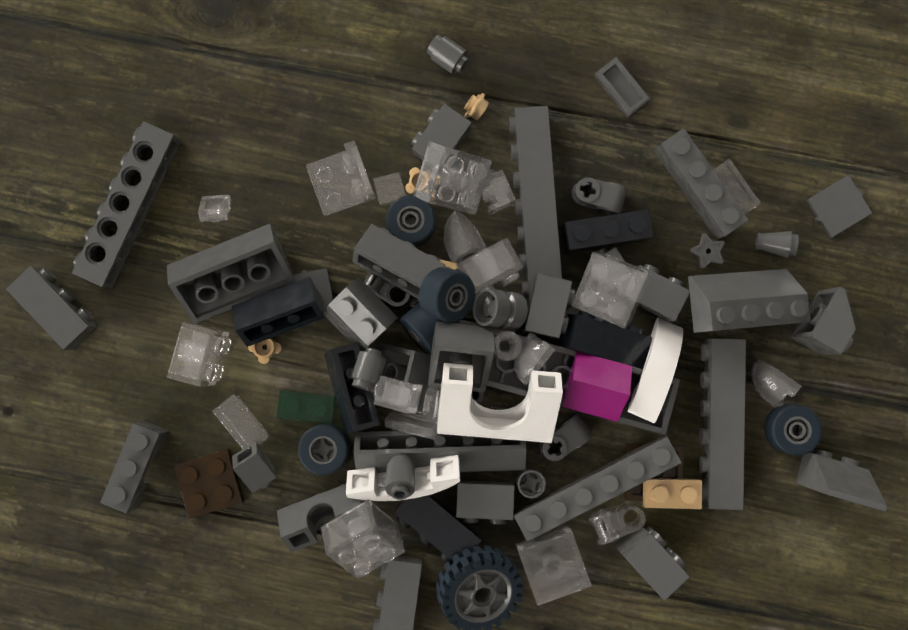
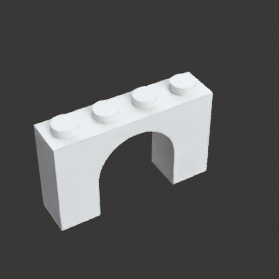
(528, 421)

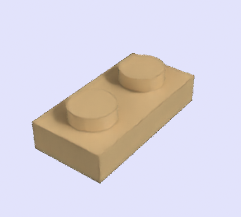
(672, 493)

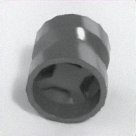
(531, 487)

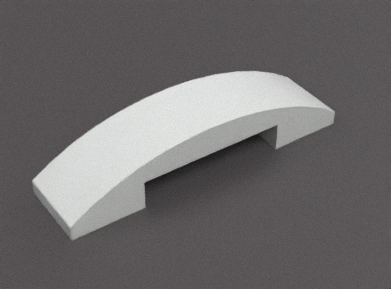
(657, 371)
(370, 485)

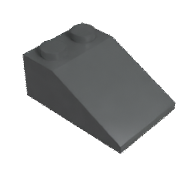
(840, 479)

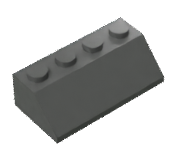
(229, 273)
(746, 300)

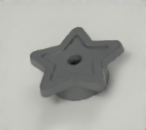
(700, 251)

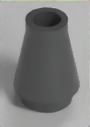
(778, 243)

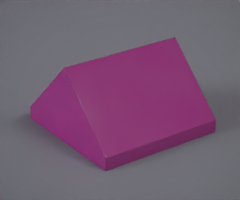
(598, 386)

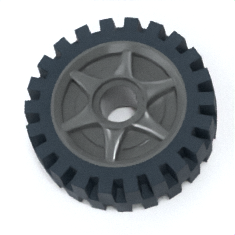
(479, 588)

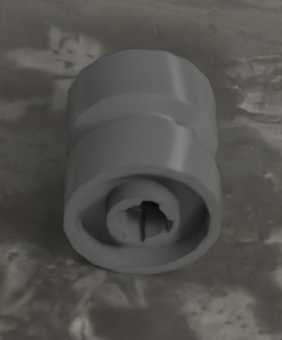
(500, 309)

